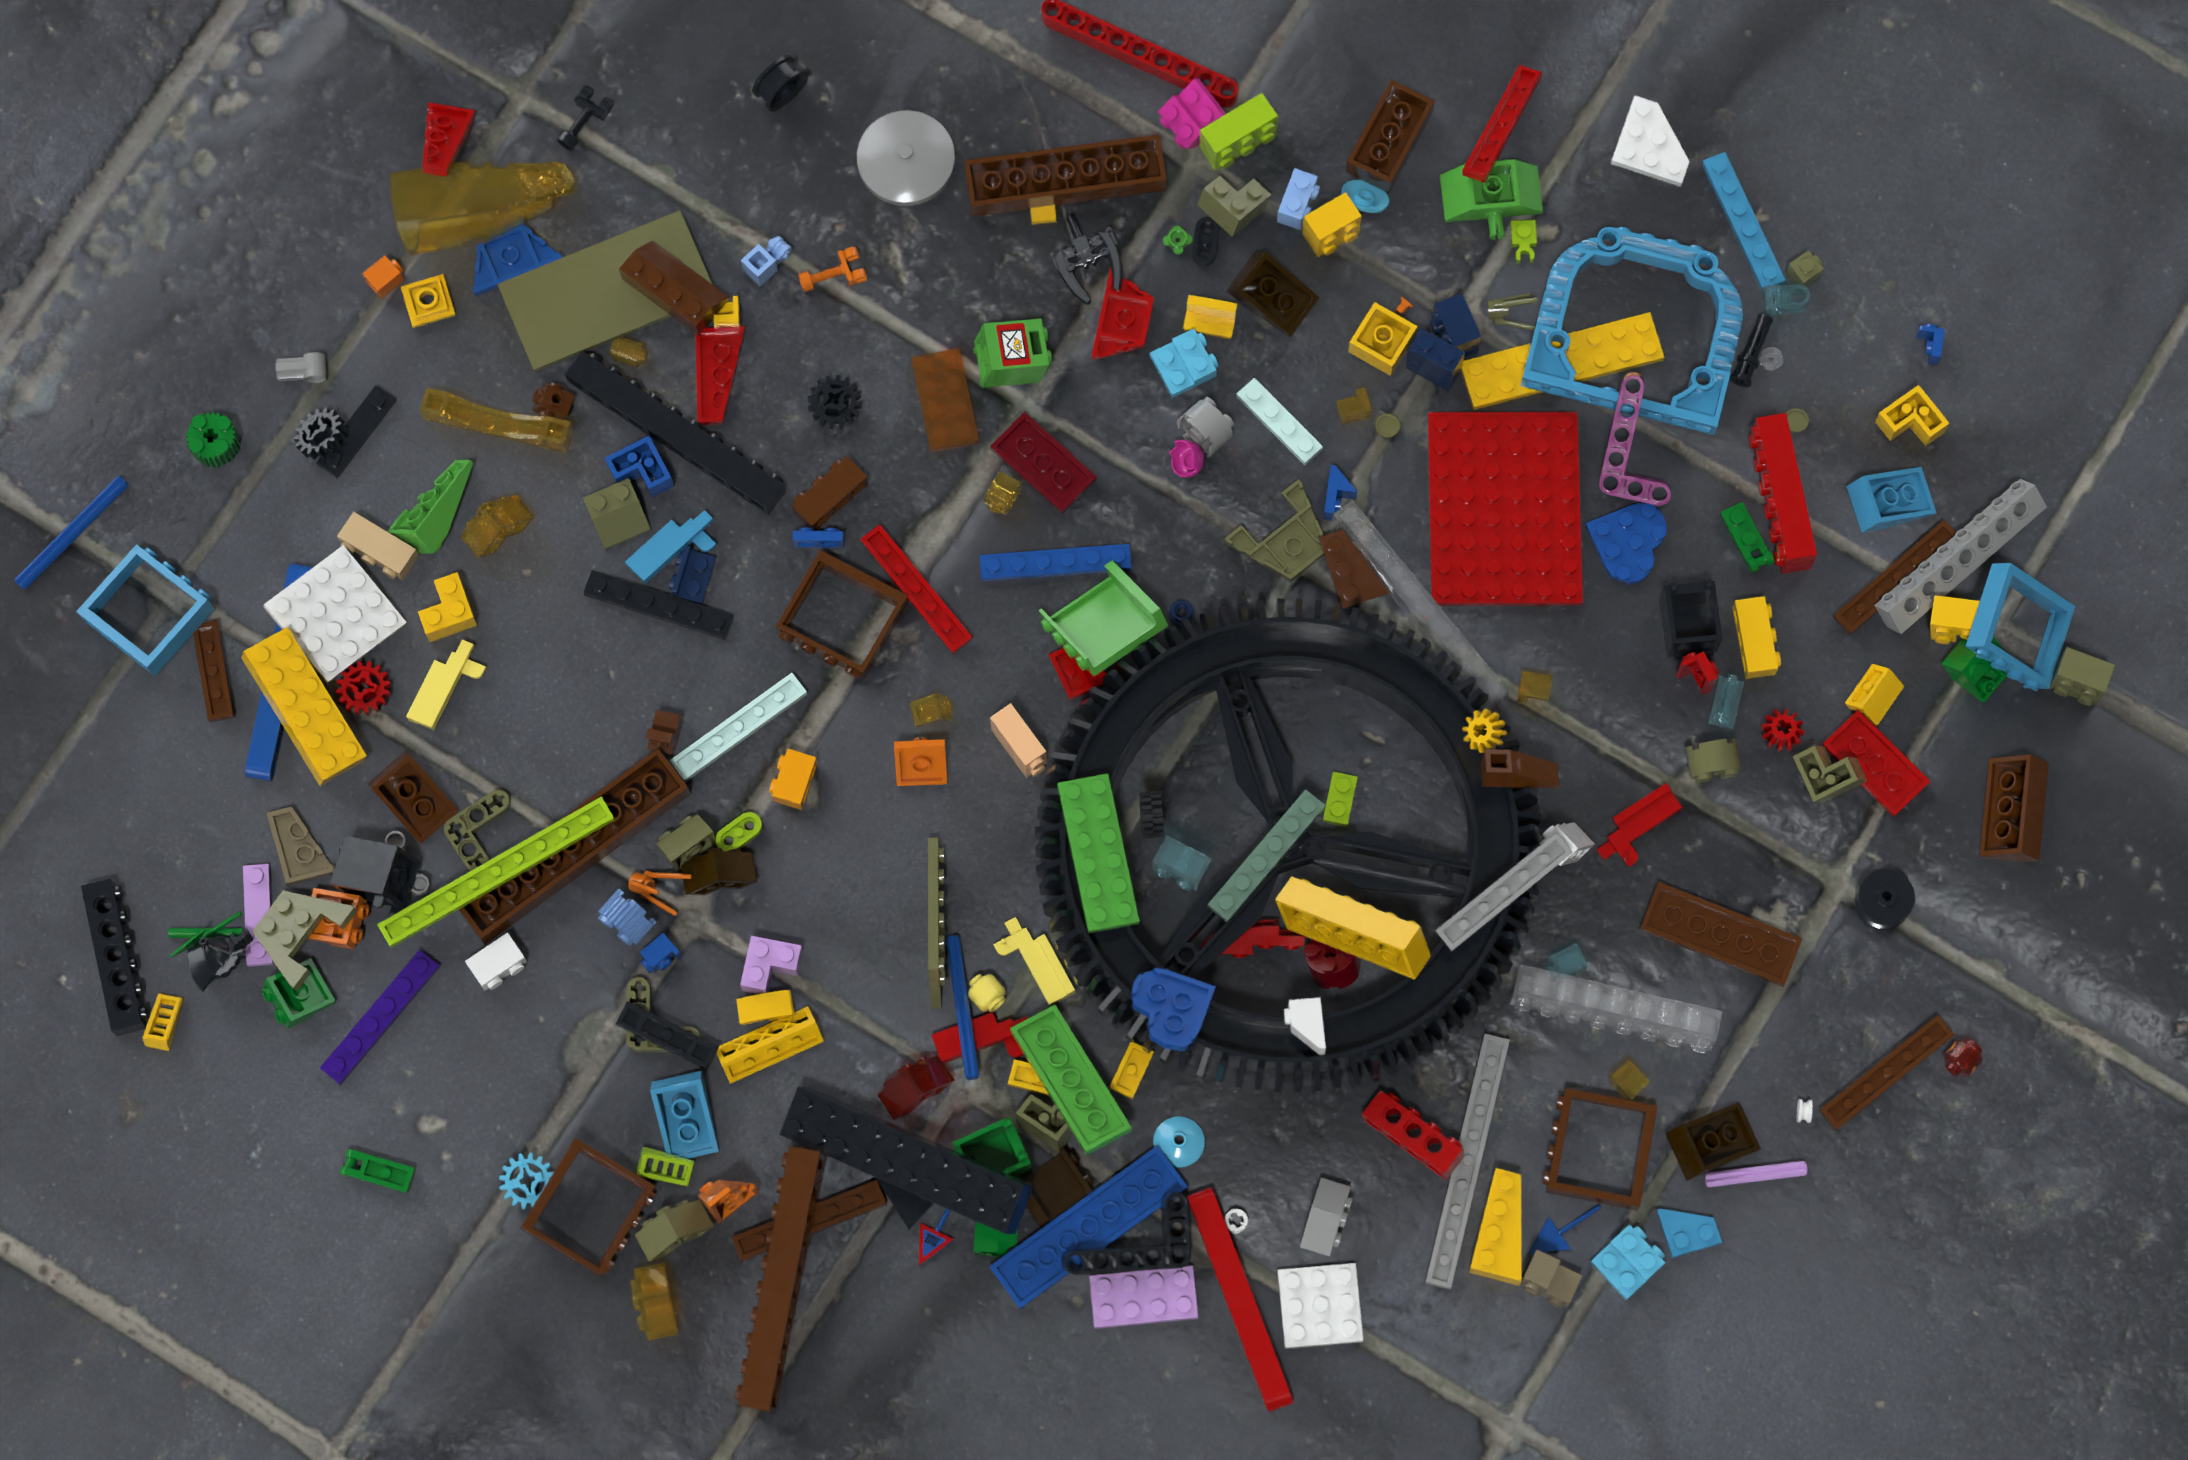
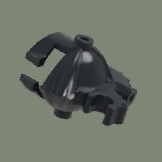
(217, 957)

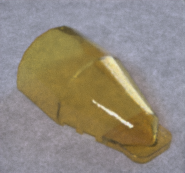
(472, 202)

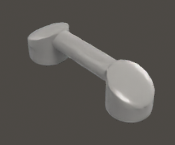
(421, 882)

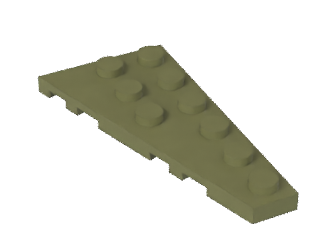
(936, 926)

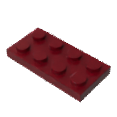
(1043, 463)

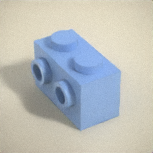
(1297, 199)

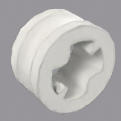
(1804, 1111)
(1240, 1214)

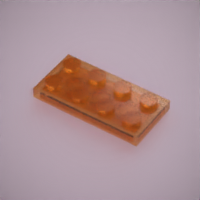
(944, 400)

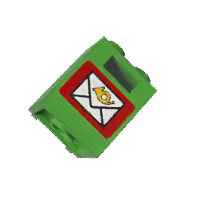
(1012, 353)

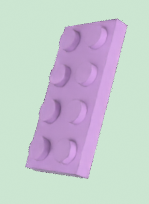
(1143, 1297)

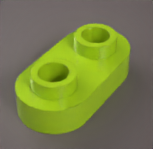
(737, 831)

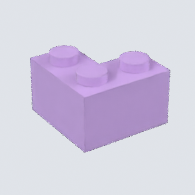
(766, 957)

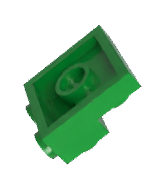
(297, 1006)

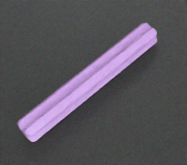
(1756, 1174)

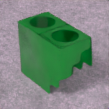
(992, 1242)

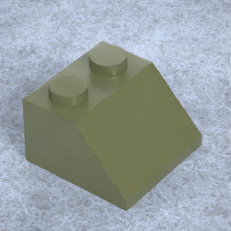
(616, 514)
(688, 840)

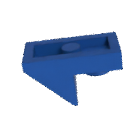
(1337, 487)

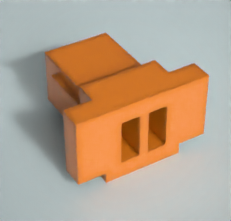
(1404, 305)

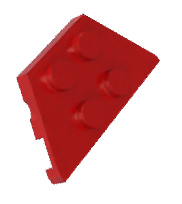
(1122, 320)

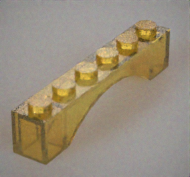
(530, 430)

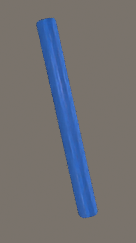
(71, 532)
(962, 1007)

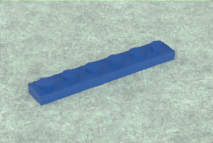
(1053, 562)

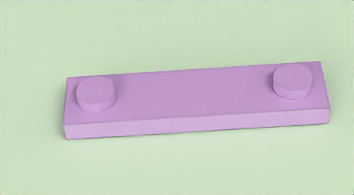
(256, 903)

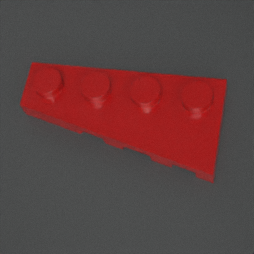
(444, 136)

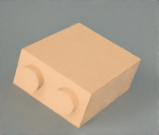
(1019, 741)

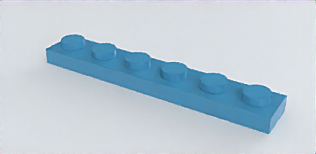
(1743, 221)

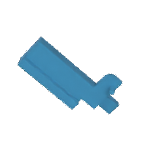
(667, 544)

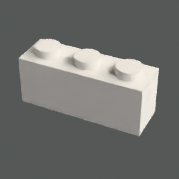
(1573, 837)

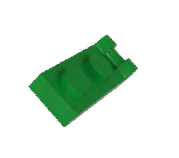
(1746, 537)
(378, 1171)

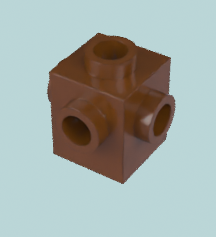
(552, 401)

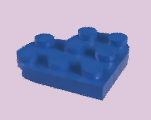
(1627, 541)
(1173, 1005)

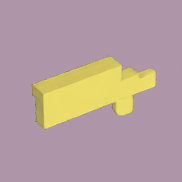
(440, 685)
(1039, 959)

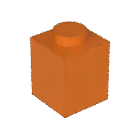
(383, 276)

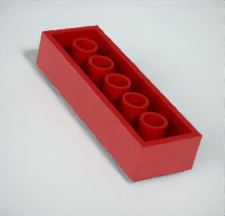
(1782, 493)

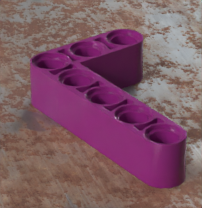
(1623, 446)

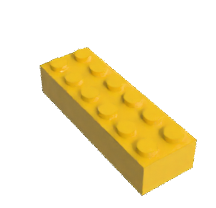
(303, 706)
(1353, 927)

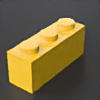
(1756, 637)

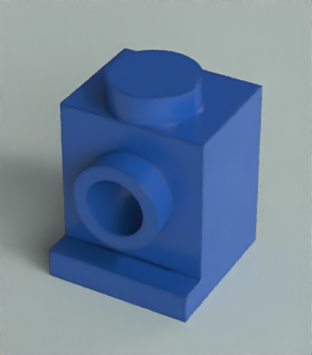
(659, 954)

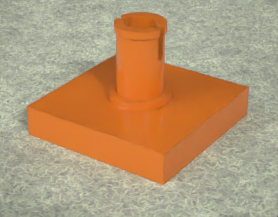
(920, 762)

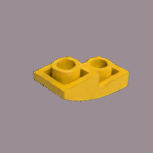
(765, 1007)

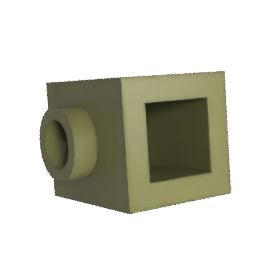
(1805, 269)

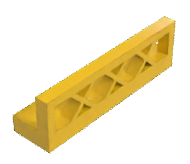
(770, 1047)

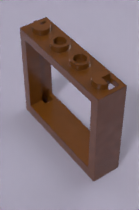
(857, 578)
(1555, 1151)
(631, 1220)

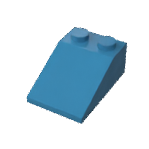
(1890, 499)
(684, 1115)

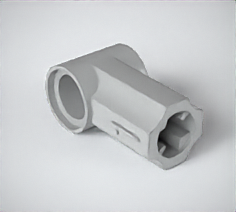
(308, 368)

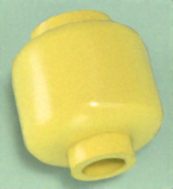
(986, 992)

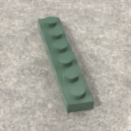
(1266, 856)

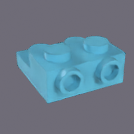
(1184, 362)
(1628, 1261)

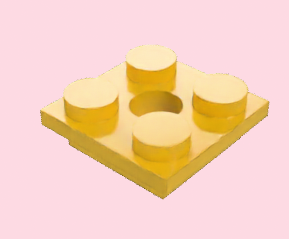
(424, 314)

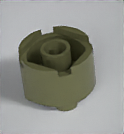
(1713, 759)

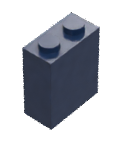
(1435, 359)

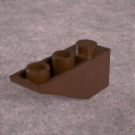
(1517, 769)

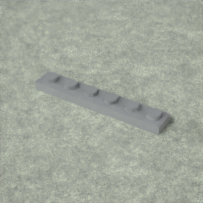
(1503, 891)

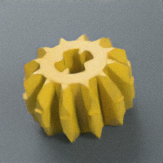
(1493, 729)

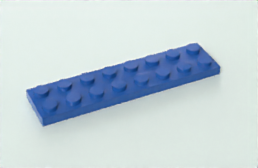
(1088, 1224)

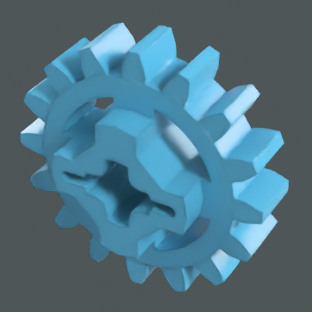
(514, 1184)

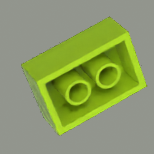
(1238, 132)

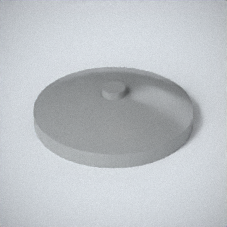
(905, 158)

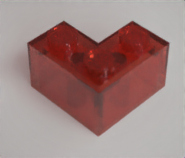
(914, 1085)

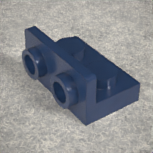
(692, 575)

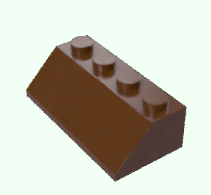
(673, 286)
(2014, 808)

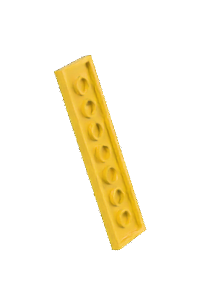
(1591, 353)

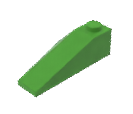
(431, 518)

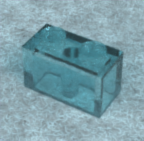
(1181, 864)

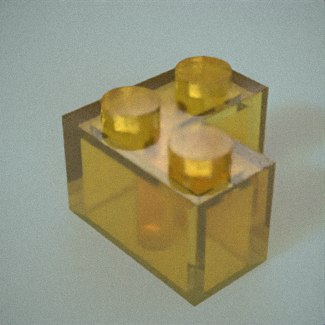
(495, 523)
(654, 1301)

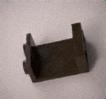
(1056, 1188)

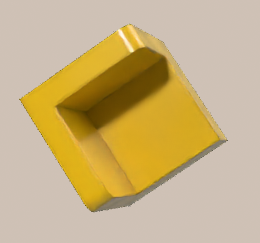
(729, 314)

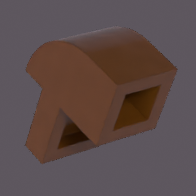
(664, 731)

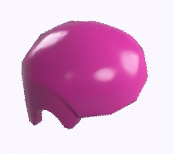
(1187, 458)

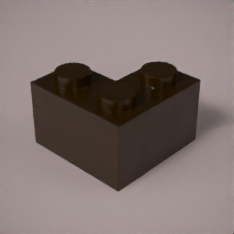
(719, 870)

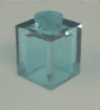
(1567, 961)

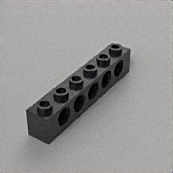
(95, 896)

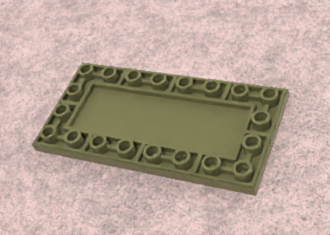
(583, 298)

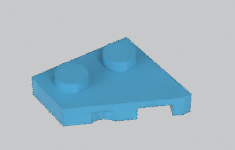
(1687, 1232)

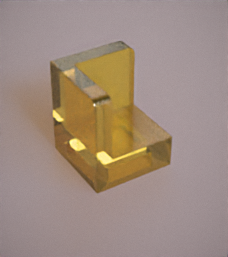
(1355, 407)
(1534, 686)
(1628, 1080)

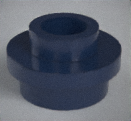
(1181, 605)

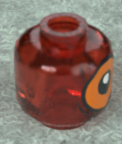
(1963, 1057)

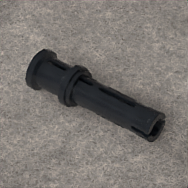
(1749, 360)

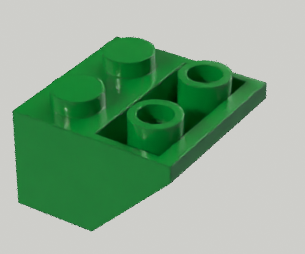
(1972, 672)

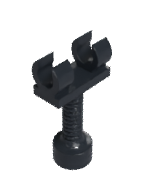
(568, 139)

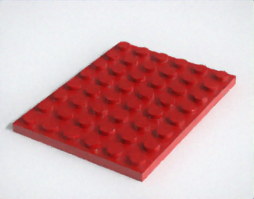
(1504, 509)

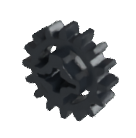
(839, 411)
(320, 433)

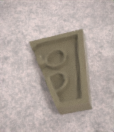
(296, 850)

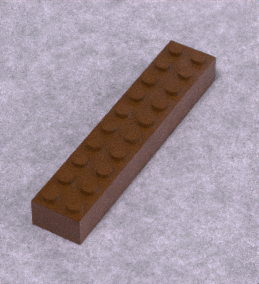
(635, 802)
(781, 1279)

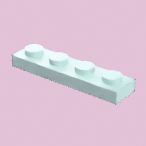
(1279, 421)

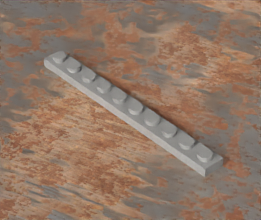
(1465, 1175)

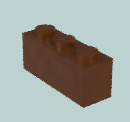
(829, 493)

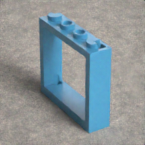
(1987, 616)
(175, 638)

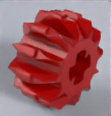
(1786, 722)

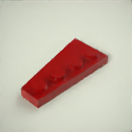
(715, 370)

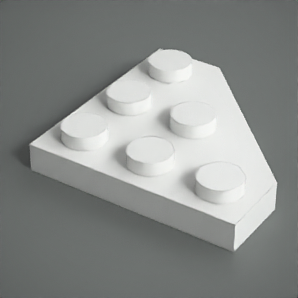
(1650, 144)

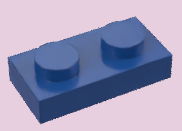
(809, 538)

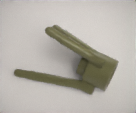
(1499, 309)

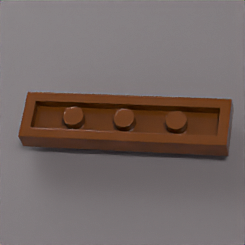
(213, 672)

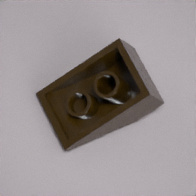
(1272, 293)
(1712, 1141)

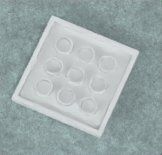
(335, 614)

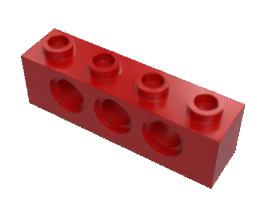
(1442, 1162)

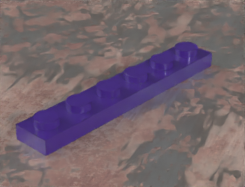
(379, 1017)

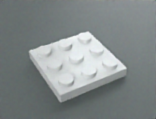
(1320, 1306)

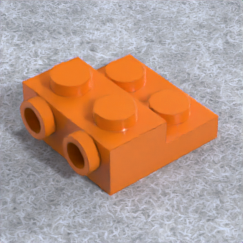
(331, 933)

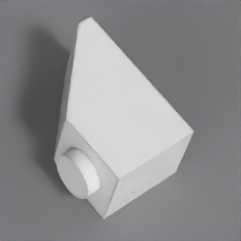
(1307, 1022)

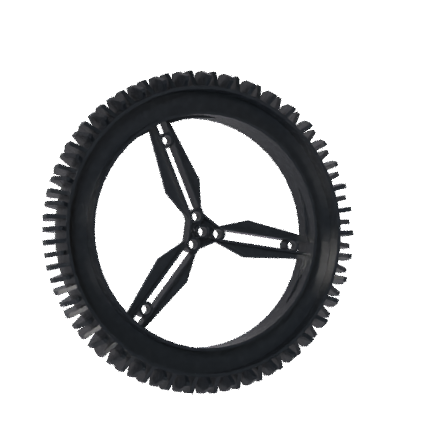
(1340, 656)

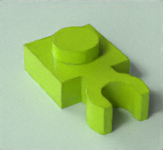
(1523, 236)

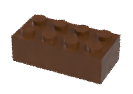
(1390, 136)

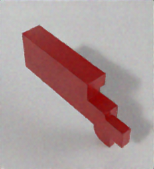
(1637, 821)
(986, 1034)

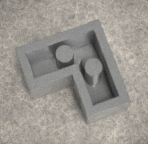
(1326, 1215)

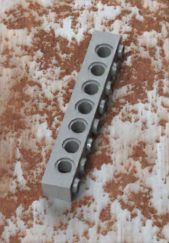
(1960, 555)

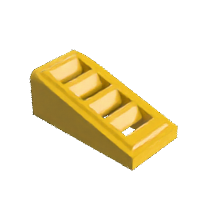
(152, 1034)

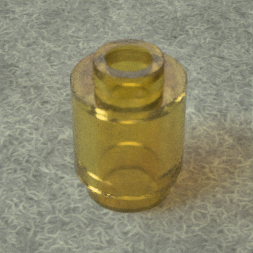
(628, 352)

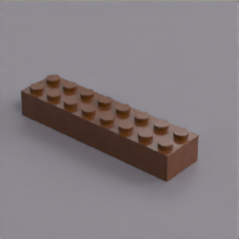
(1065, 175)

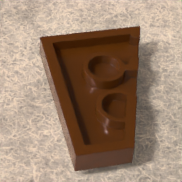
(1349, 570)

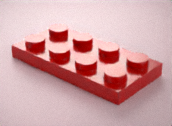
(1889, 773)

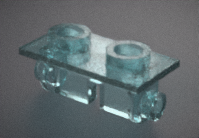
(1726, 701)

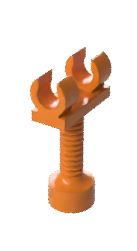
(848, 255)

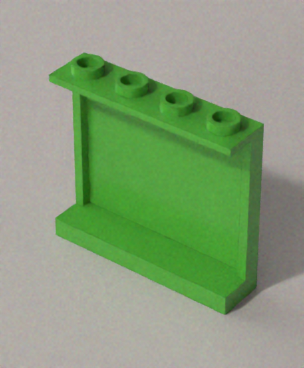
(1105, 622)

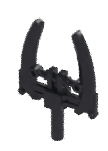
(1083, 248)

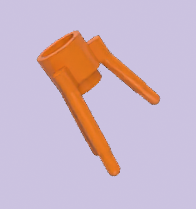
(644, 885)

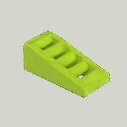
(656, 1155)

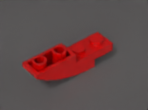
(1265, 935)

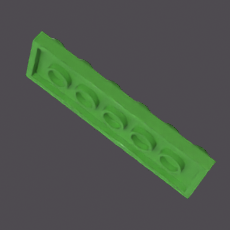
(1098, 853)
(1070, 1080)

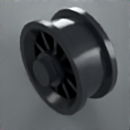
(780, 83)
(1884, 899)

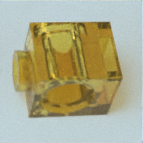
(1002, 493)

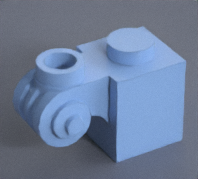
(762, 263)

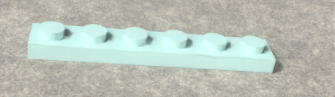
(738, 727)

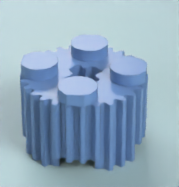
(626, 918)

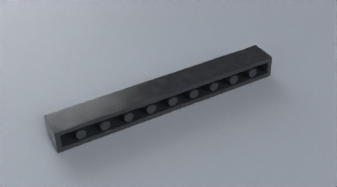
(675, 432)

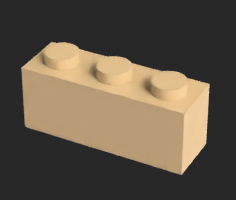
(377, 547)

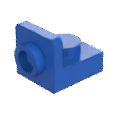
(1934, 341)

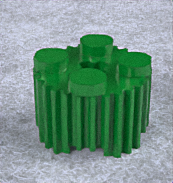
(205, 428)

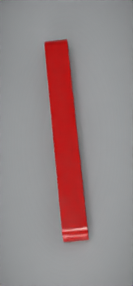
(1133, 43)
(1239, 1300)

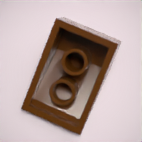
(413, 797)

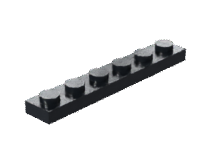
(658, 605)

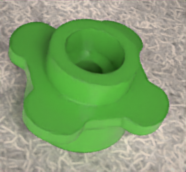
(1177, 232)

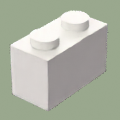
(496, 962)

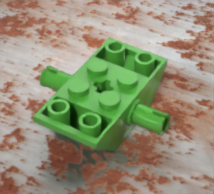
(1513, 194)

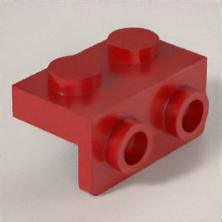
(1703, 671)

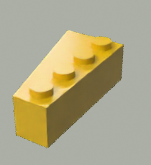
(1499, 1237)

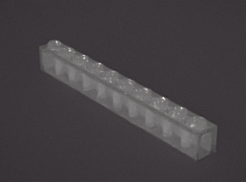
(1417, 602)

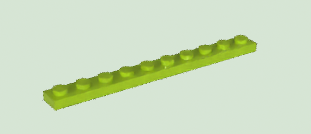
(495, 872)

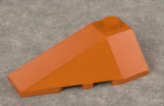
(725, 1197)

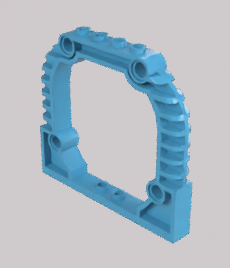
(1551, 372)

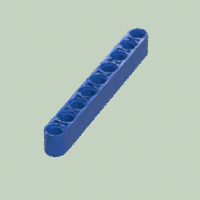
(267, 728)

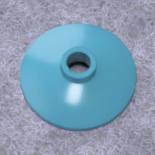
(1366, 196)
(1183, 1154)

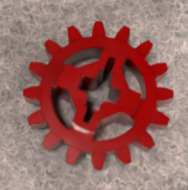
(365, 678)

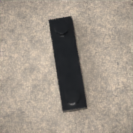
(358, 430)
(667, 1035)

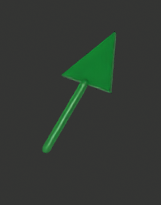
(195, 939)

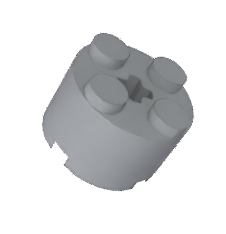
(1206, 426)

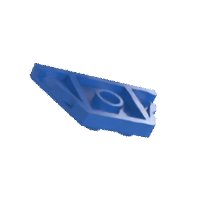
(509, 257)

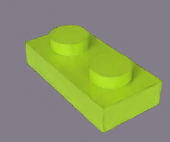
(1340, 799)

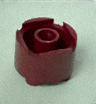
(1331, 966)

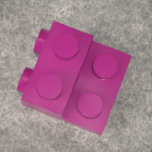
(1189, 113)

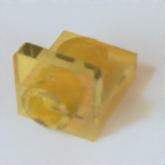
(931, 709)

